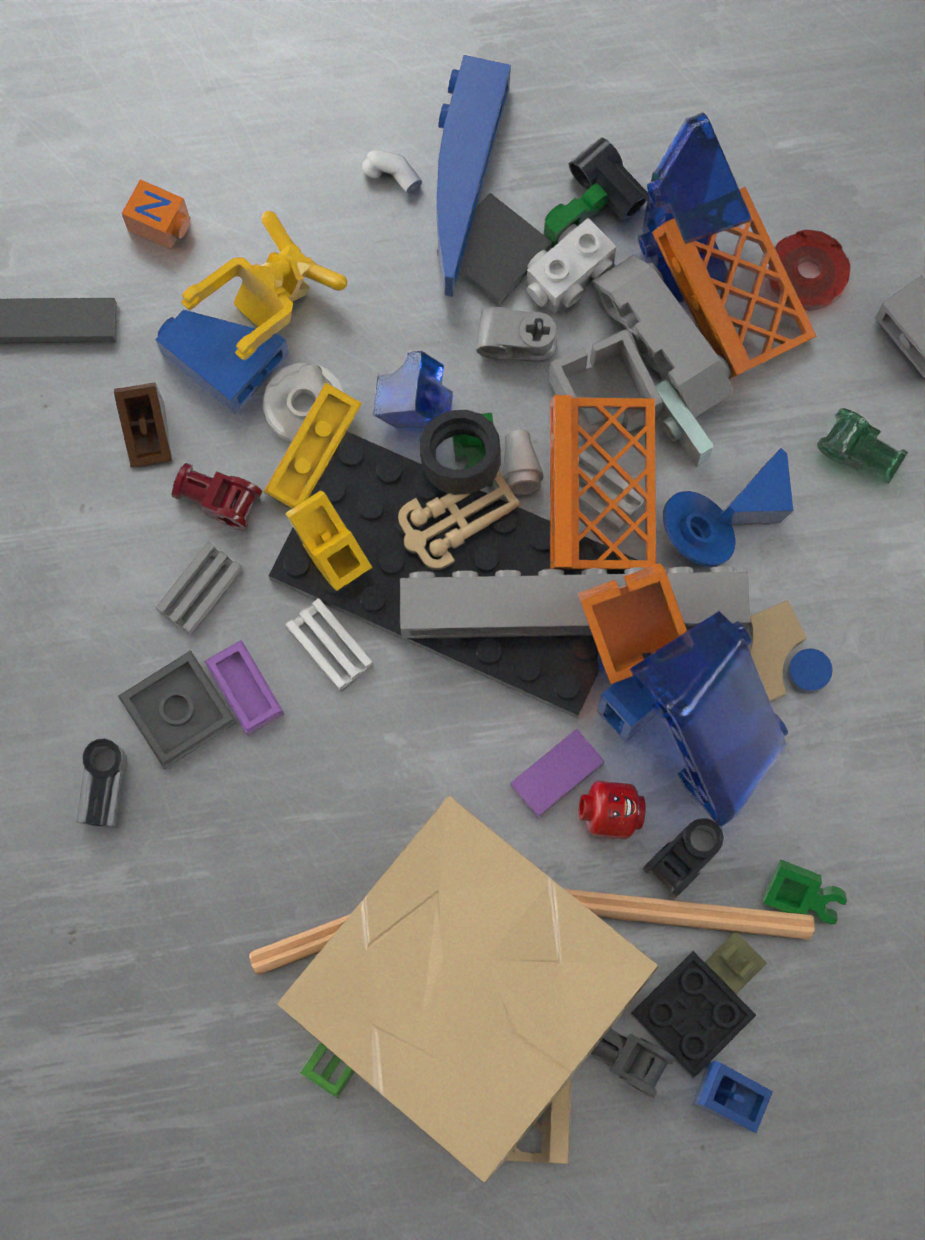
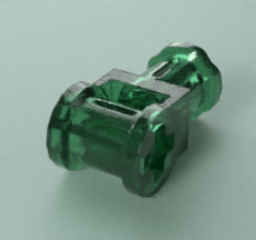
(860, 445)

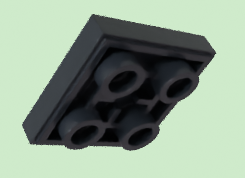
(693, 1014)

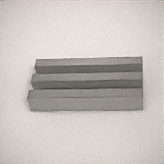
(187, 577)

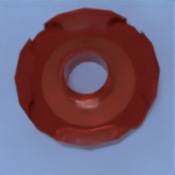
(826, 255)

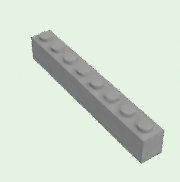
(549, 602)

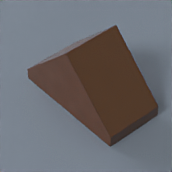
(143, 424)

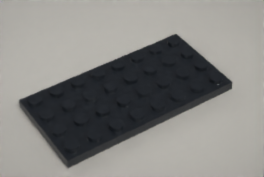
(367, 492)

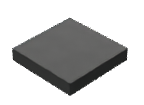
(499, 249)
(177, 709)

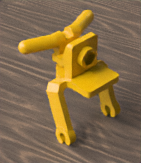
(266, 288)

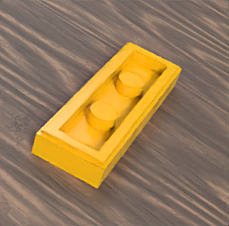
(312, 446)

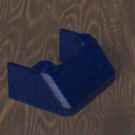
(696, 191)

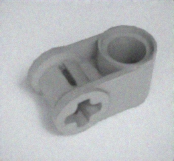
(511, 335)

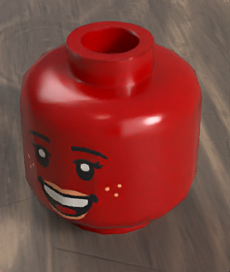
(612, 810)

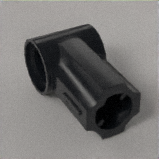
(604, 165)
(100, 788)

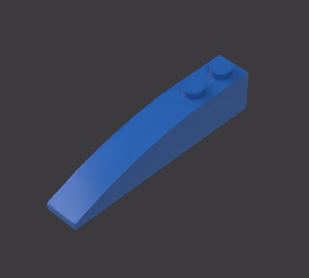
(465, 152)

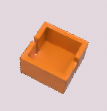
(632, 619)

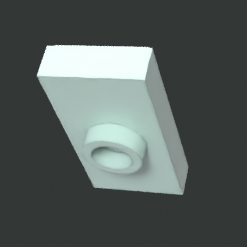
(682, 426)

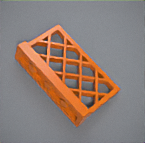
(709, 308)
(565, 483)

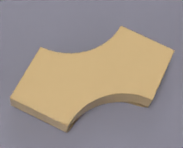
(773, 637)

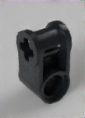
(684, 858)

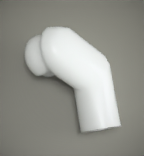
(391, 163)

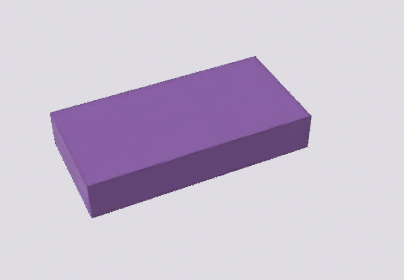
(244, 687)
(557, 773)

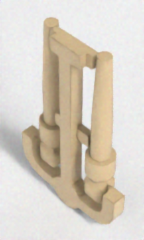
(416, 540)

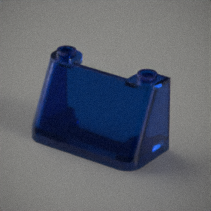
(715, 713)

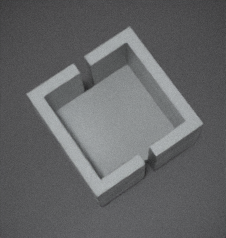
(614, 373)

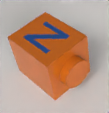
(156, 214)

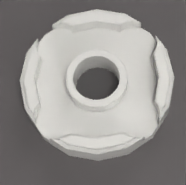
(285, 387)

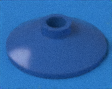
(696, 531)

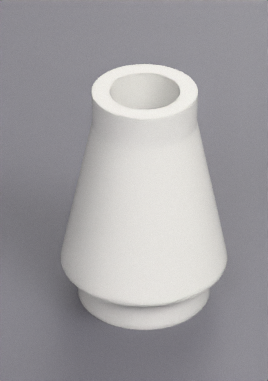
(521, 464)

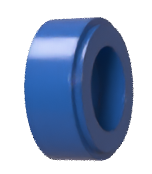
(810, 670)

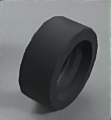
(460, 423)

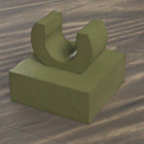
(735, 962)

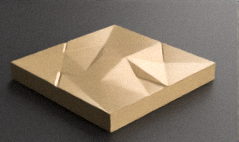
(468, 988)

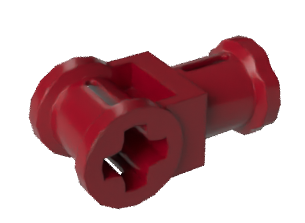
(221, 497)

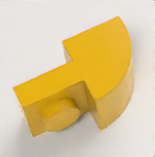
(328, 540)

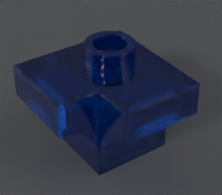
(412, 393)

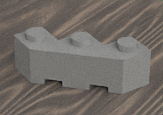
(664, 333)

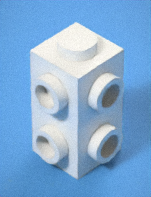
(562, 273)

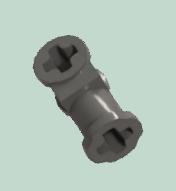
(632, 1059)

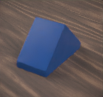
(765, 497)
(732, 1096)

